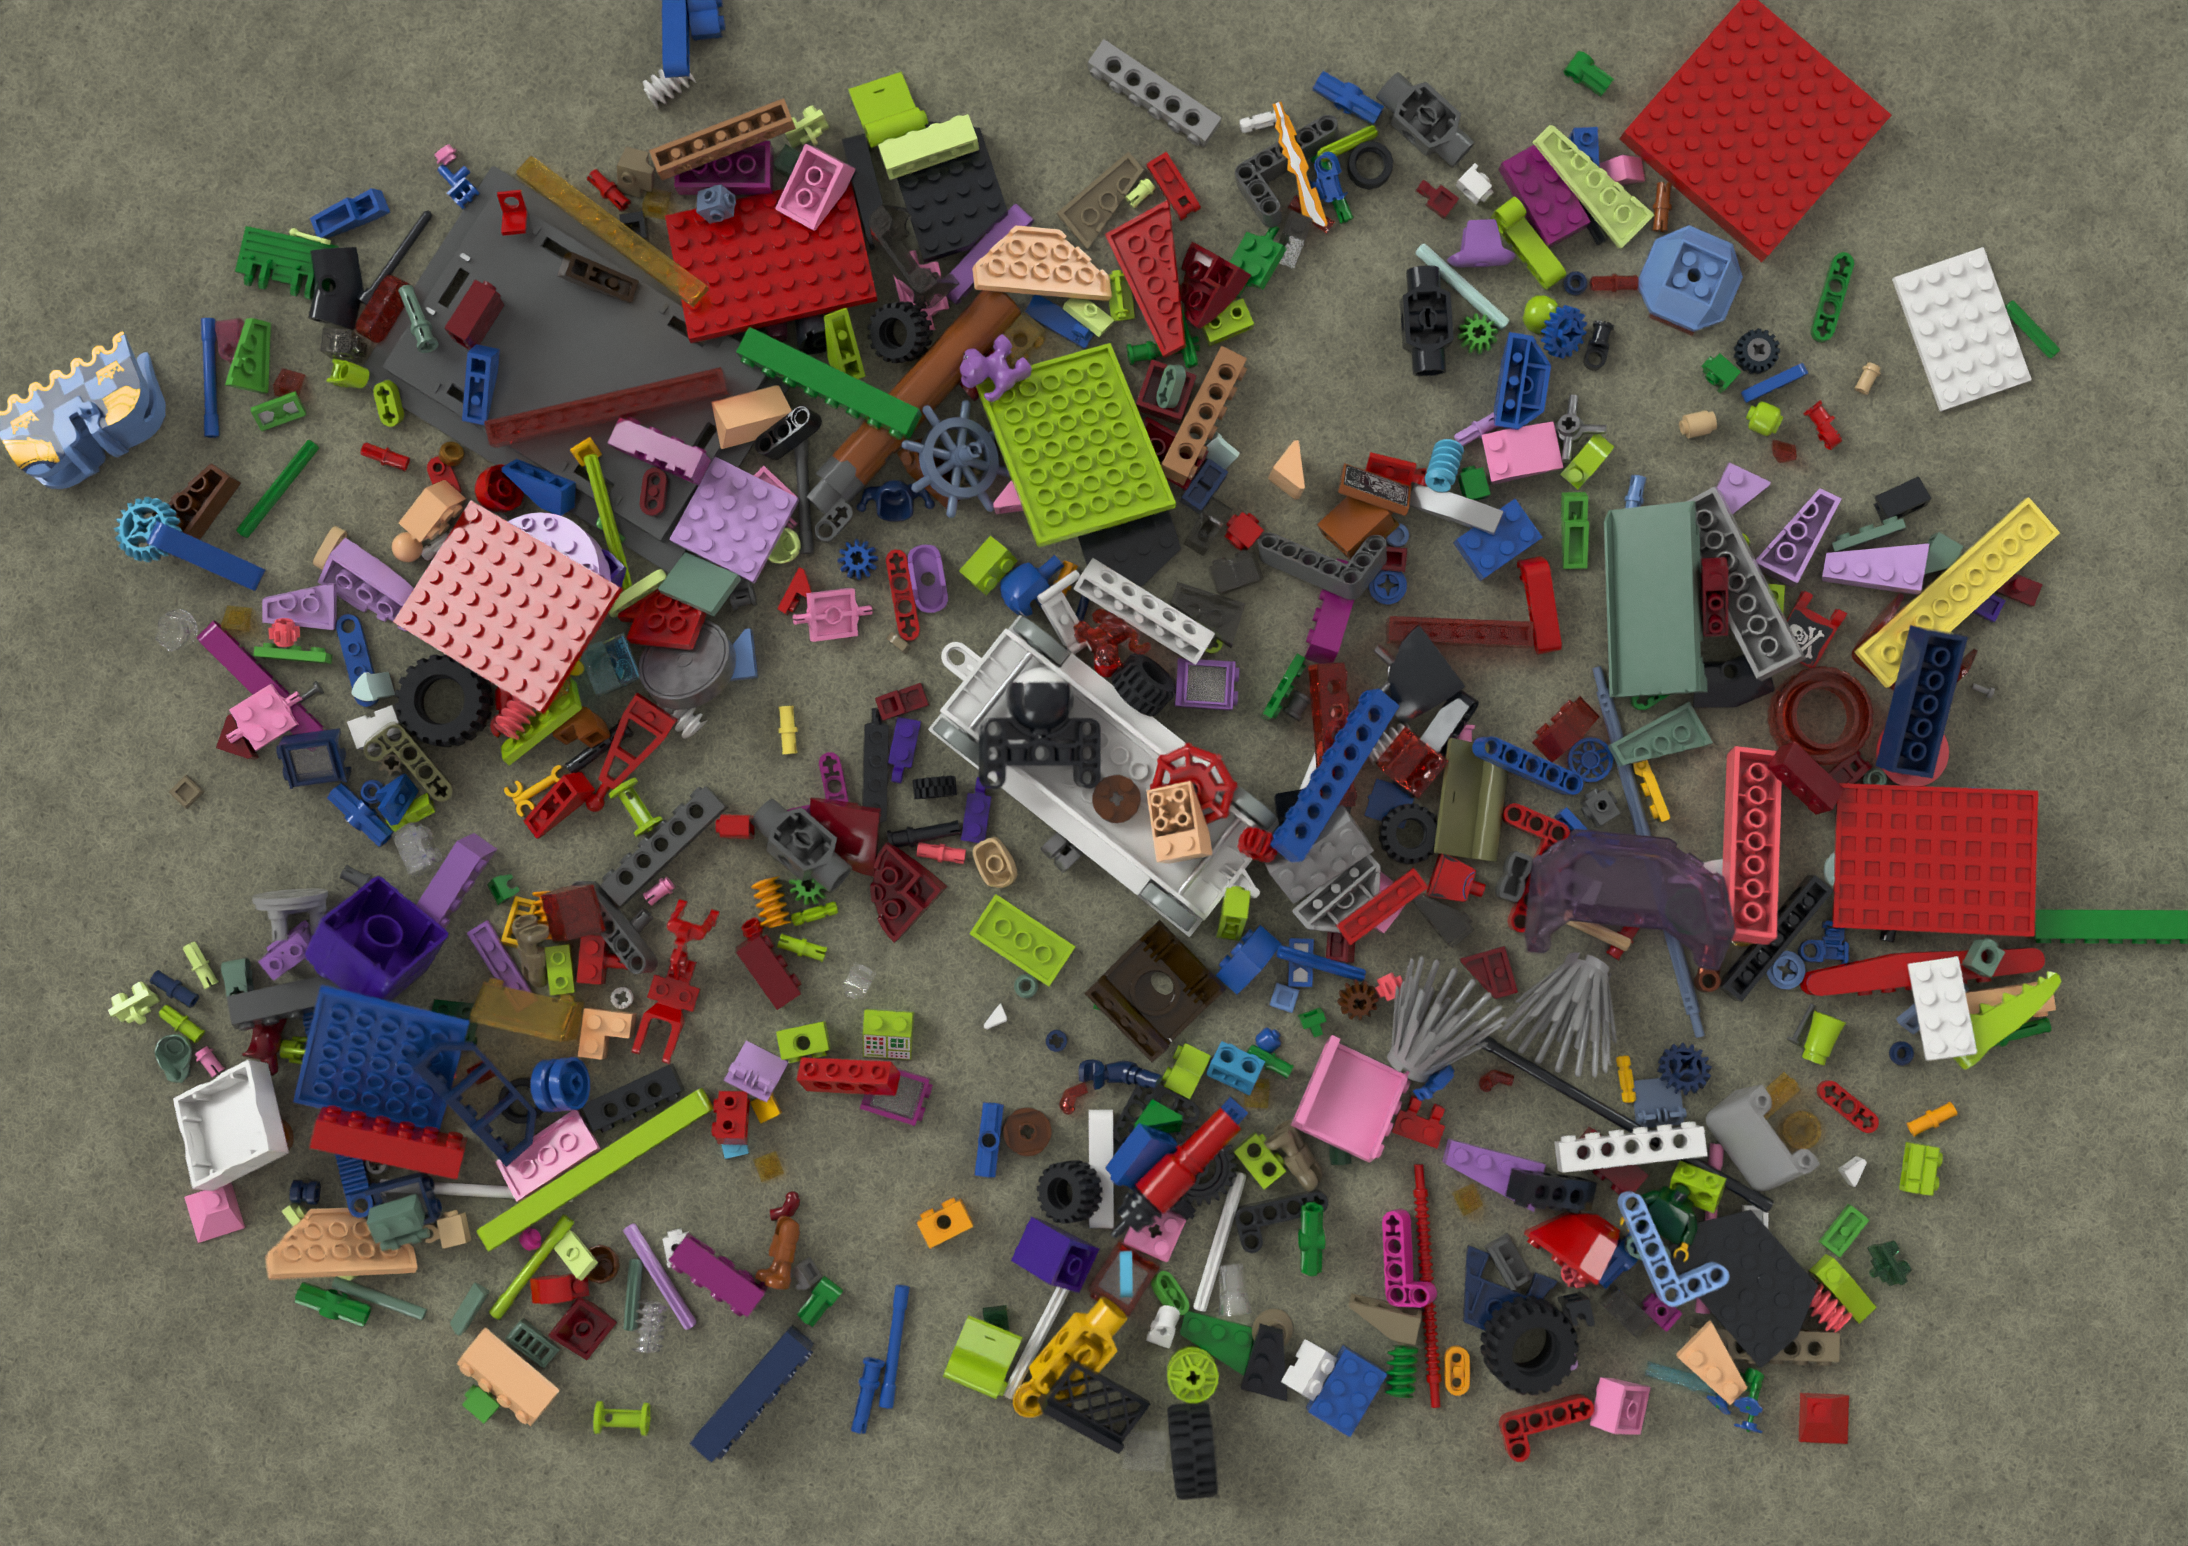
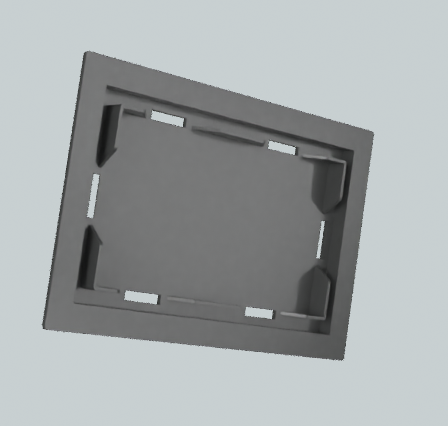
(558, 349)

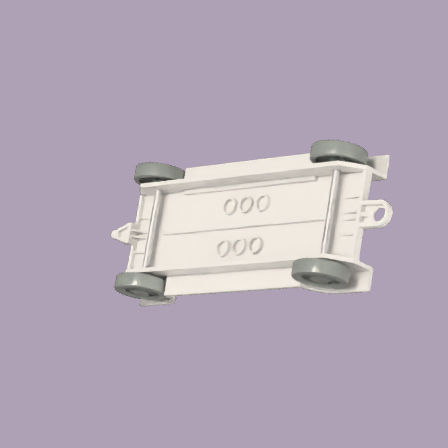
(1129, 747)

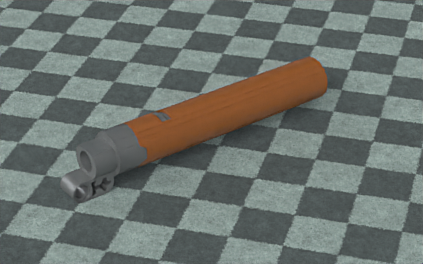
(924, 384)

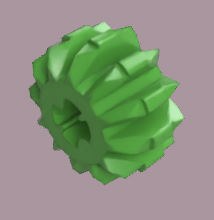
(1487, 333)
(803, 891)

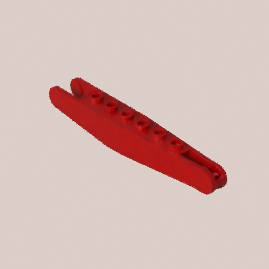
(1891, 971)

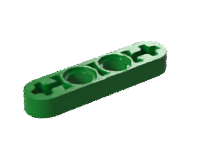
(1834, 298)

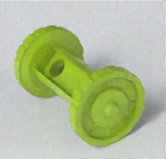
(635, 807)
(622, 1418)

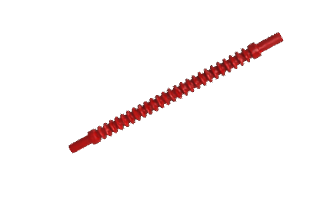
(1433, 1376)

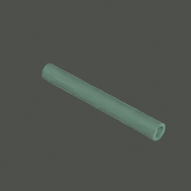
(379, 1298)

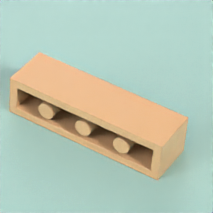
(1993, 996)

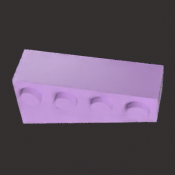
(1795, 544)
(1886, 568)

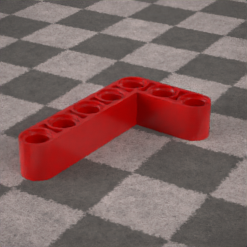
(1547, 840)

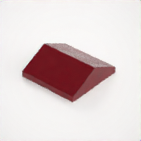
(582, 1328)

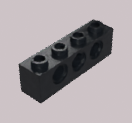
(597, 1111)
(1550, 1190)

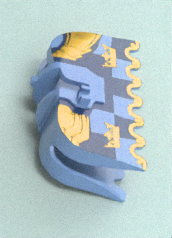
(97, 405)

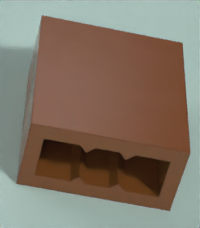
(1353, 523)

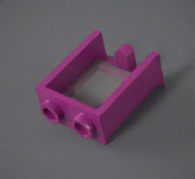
(906, 1104)

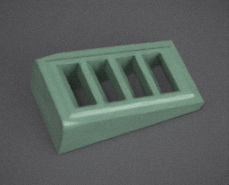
(527, 1350)

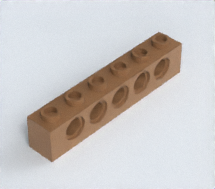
(722, 139)
(1225, 363)

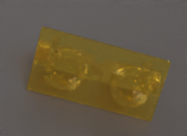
(1781, 1091)

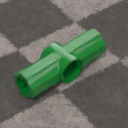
(1311, 1239)
(332, 1304)

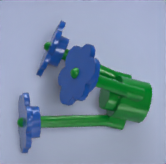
(1753, 1380)

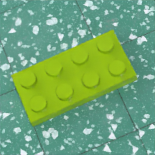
(1022, 940)

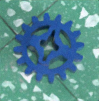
(1563, 331)

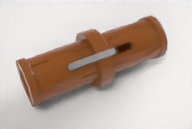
(1662, 207)

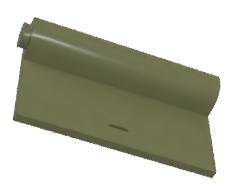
(1470, 804)

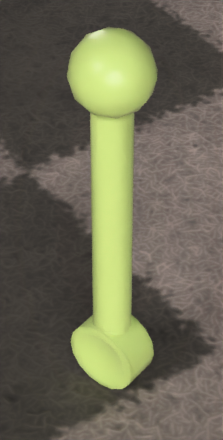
(294, 232)

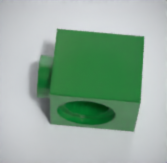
(1473, 483)

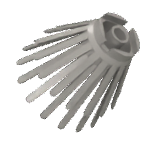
(1577, 993)
(1425, 1047)

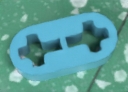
(1126, 1285)

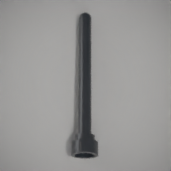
(366, 295)

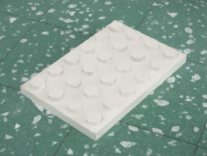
(1961, 329)

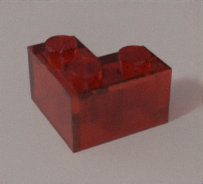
(1566, 728)

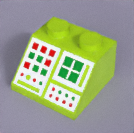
(888, 1034)

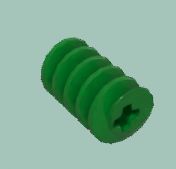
(1401, 1371)

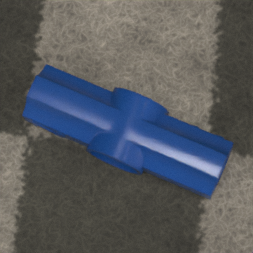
(1348, 97)
(360, 814)
(988, 1155)
(1620, 1260)

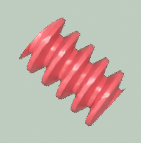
(513, 718)
(1828, 1310)

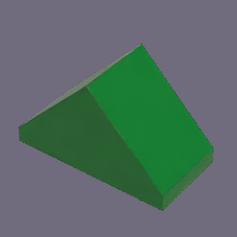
(1160, 1118)

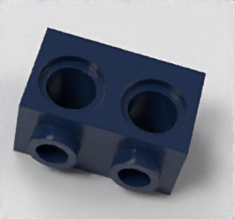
(1204, 486)

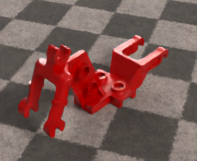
(675, 990)

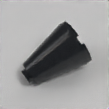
(811, 334)

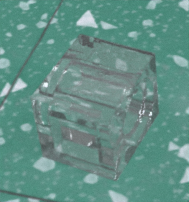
(859, 981)

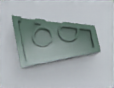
(1867, 533)

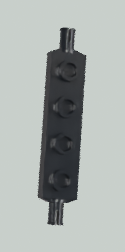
(875, 764)

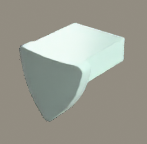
(1220, 451)
(373, 686)

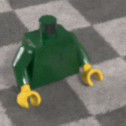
(1671, 1215)

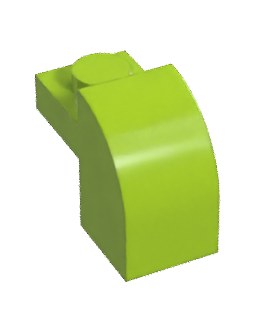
(1587, 460)

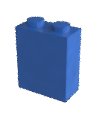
(1139, 1155)

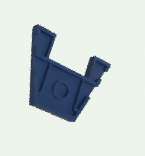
(1485, 1296)

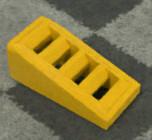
(506, 937)

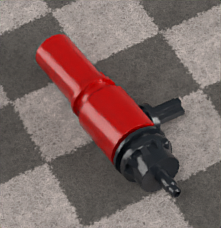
(1170, 1179)

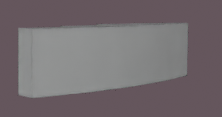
(1455, 508)

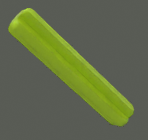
(1349, 142)

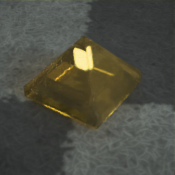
(768, 1166)

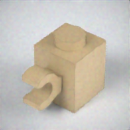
(451, 1229)

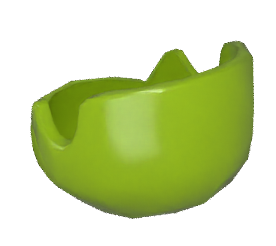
(1538, 311)

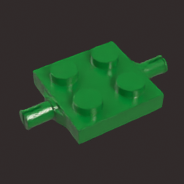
(1258, 257)

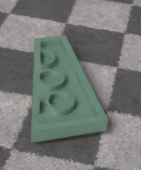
(1665, 736)

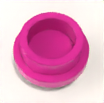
(530, 1239)

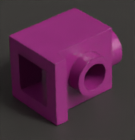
(1667, 1318)

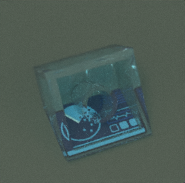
(610, 665)

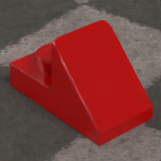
(799, 586)

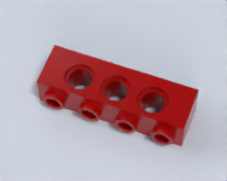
(848, 1076)

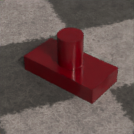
(2021, 590)

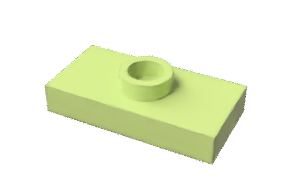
(1089, 315)
(575, 1255)

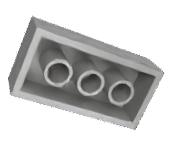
(1334, 851)

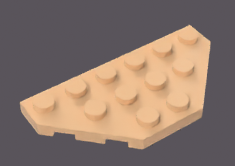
(1040, 264)
(333, 1245)

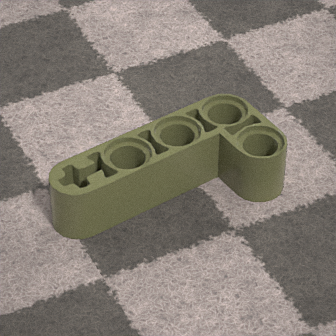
(413, 764)

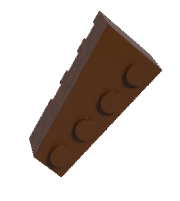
(203, 500)

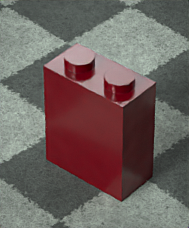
(475, 314)

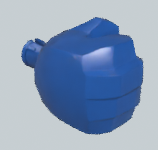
(1026, 583)

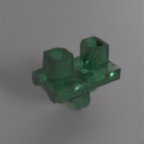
(1885, 1264)

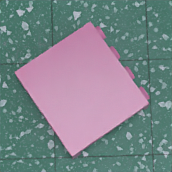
(1351, 1101)

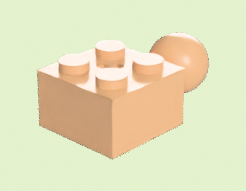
(427, 519)

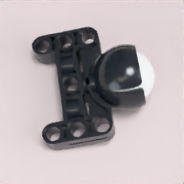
(1040, 706)

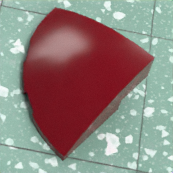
(1208, 284)
(854, 828)
(901, 890)

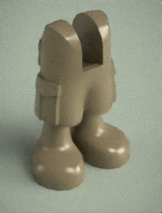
(533, 959)
(1299, 1156)

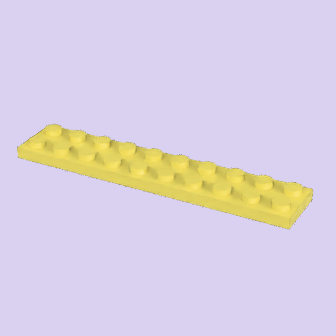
(1961, 586)

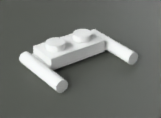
(1060, 612)

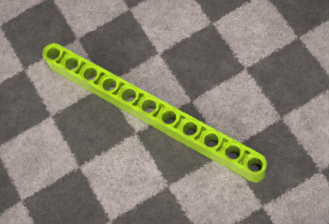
(595, 1169)

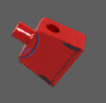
(1453, 880)

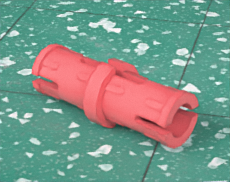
(941, 853)

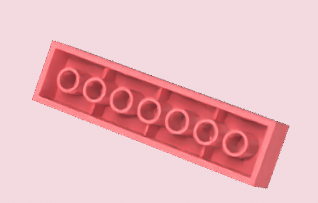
(1752, 843)

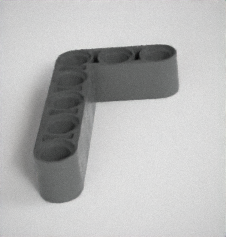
(1273, 156)
(1320, 570)

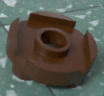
(1127, 807)
(1018, 1142)

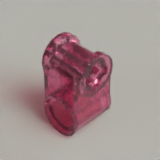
(228, 336)

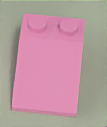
(814, 186)
(1522, 452)

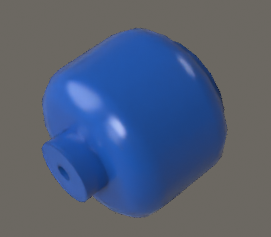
(1268, 1040)

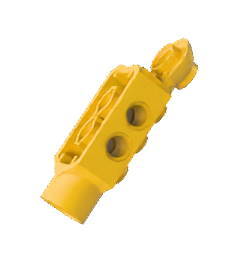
(1082, 1338)

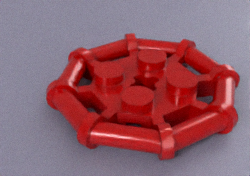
(1199, 775)

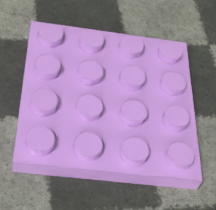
(734, 519)

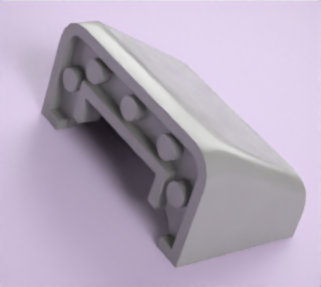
(1753, 1143)

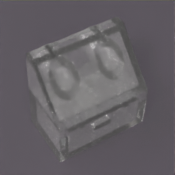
(417, 849)

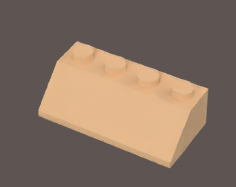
(507, 1377)

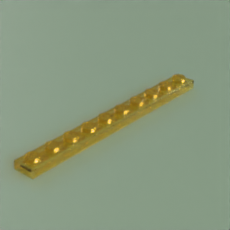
(612, 231)

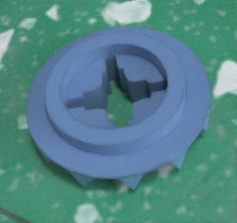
(1789, 980)

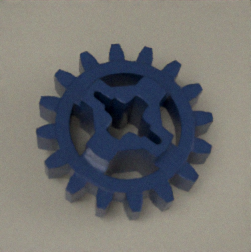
(1680, 1058)

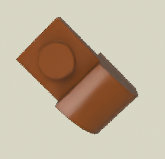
(584, 726)

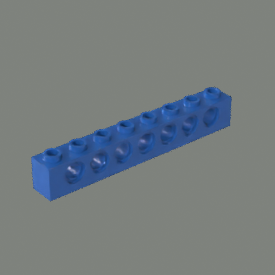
(1334, 788)

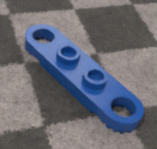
(355, 652)

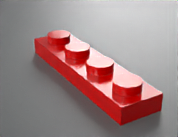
(1381, 906)

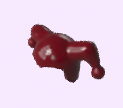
(266, 1043)

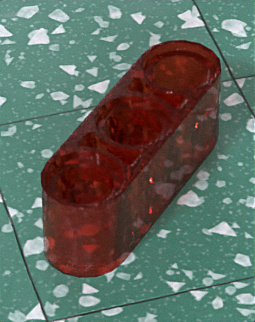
(381, 310)

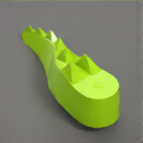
(1999, 1021)

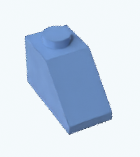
(745, 657)

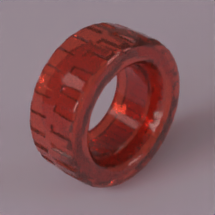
(1854, 696)

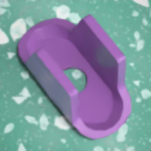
(1481, 246)
(922, 560)

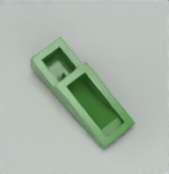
(1574, 529)

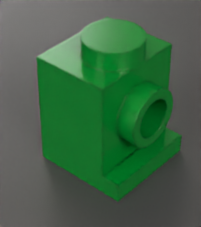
(1719, 371)

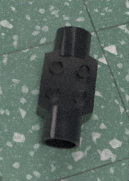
(1426, 320)

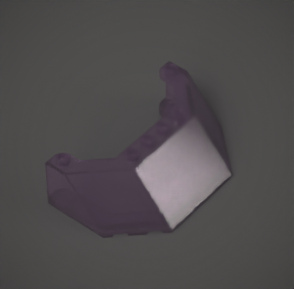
(1629, 884)

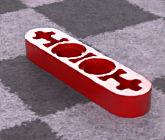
(902, 595)

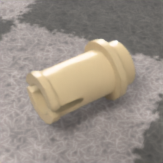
(1867, 378)

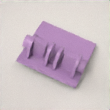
(756, 1071)

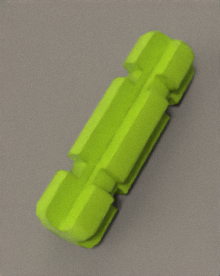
(814, 913)

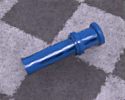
(868, 1383)

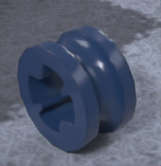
(1052, 1047)

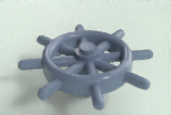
(957, 458)

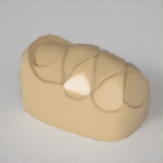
(995, 863)

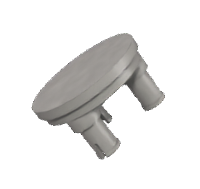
(291, 901)

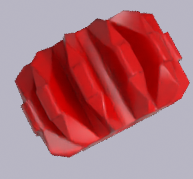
(1256, 844)

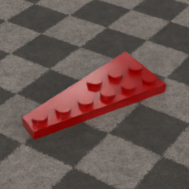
(1150, 267)

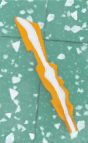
(1297, 165)

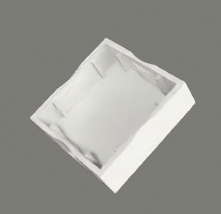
(230, 1125)

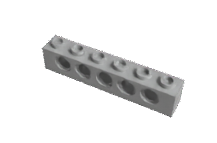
(1109, 55)

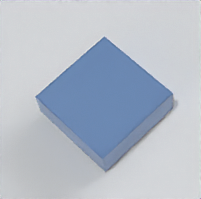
(1284, 997)

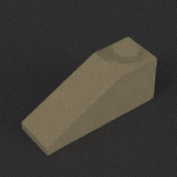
(1395, 1322)

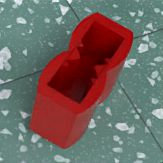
(735, 826)

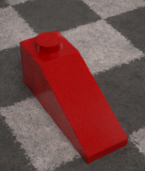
(559, 803)

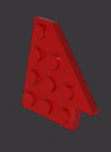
(663, 622)

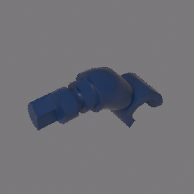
(1117, 1072)

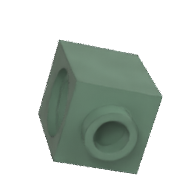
(1973, 958)

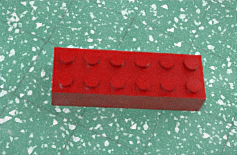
(388, 1142)

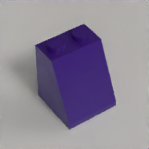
(1054, 1255)

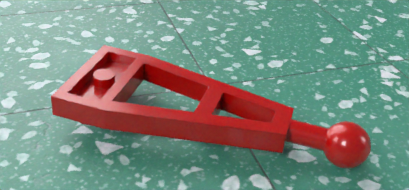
(649, 717)

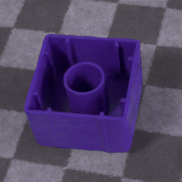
(375, 942)

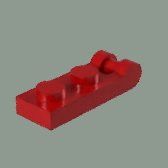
(1173, 185)

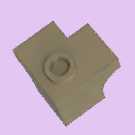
(634, 172)

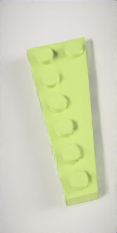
(1604, 198)

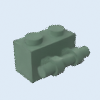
(398, 1223)

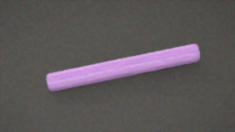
(660, 1276)

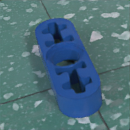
(1774, 382)

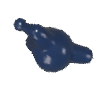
(894, 500)

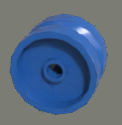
(560, 1084)

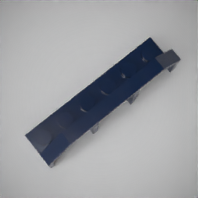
(468, 1113)

